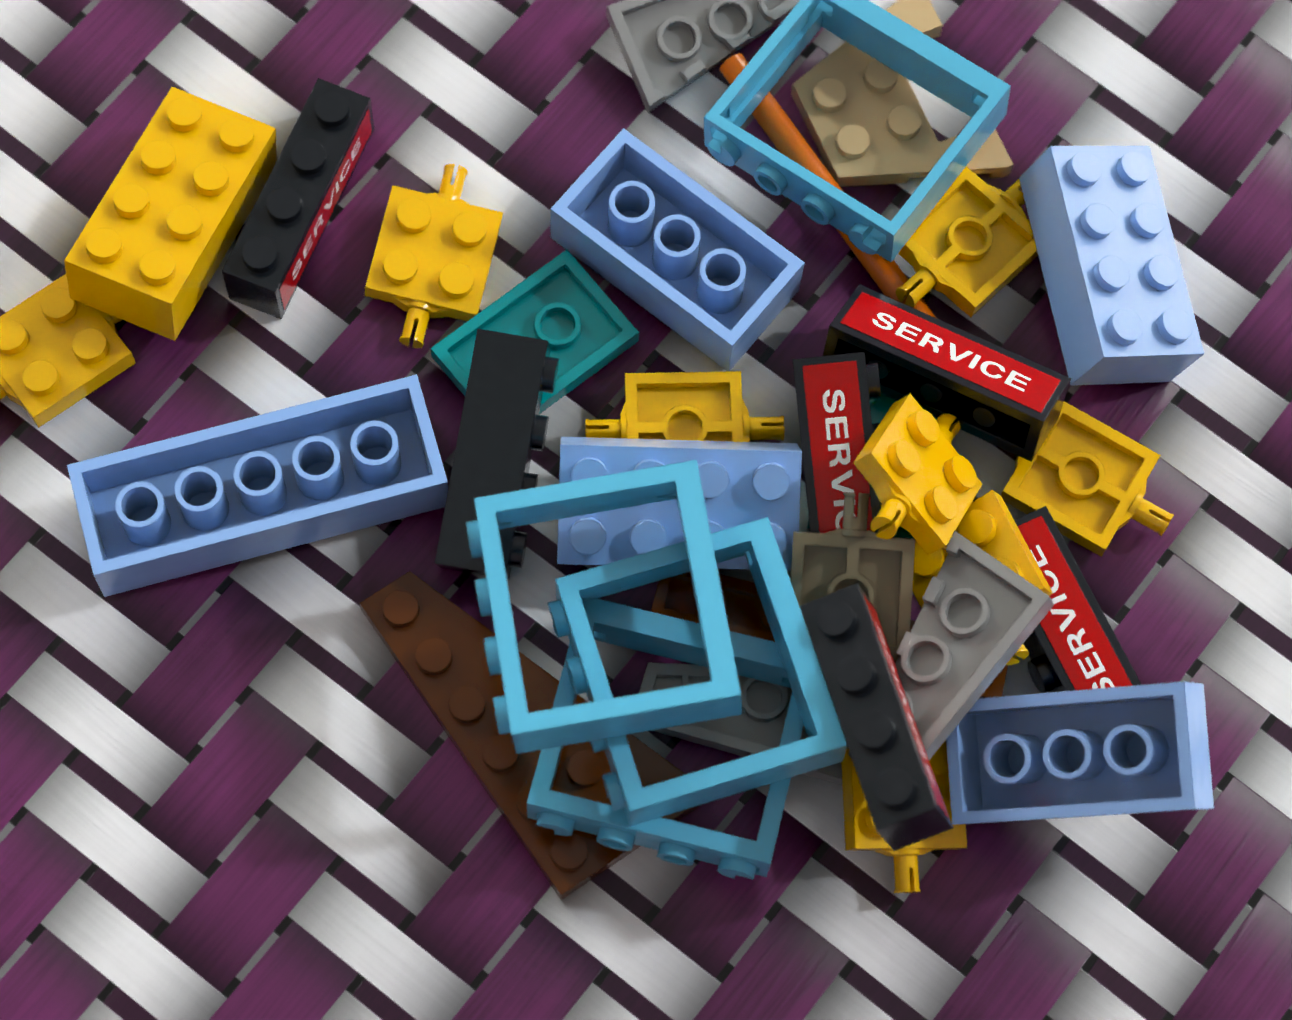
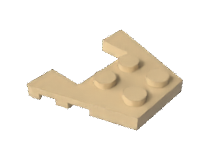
(871, 119)

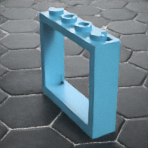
(897, 47)
(622, 714)
(825, 736)
(674, 840)

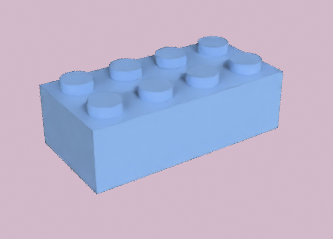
(675, 249)
(1110, 265)
(737, 482)
(1081, 754)

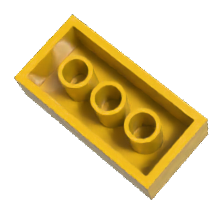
(171, 213)

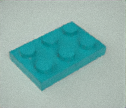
(551, 305)

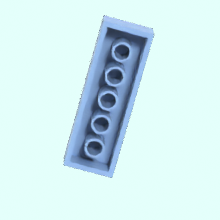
(258, 485)

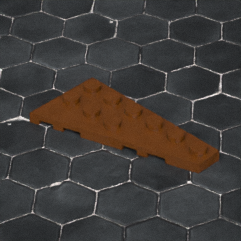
(449, 668)

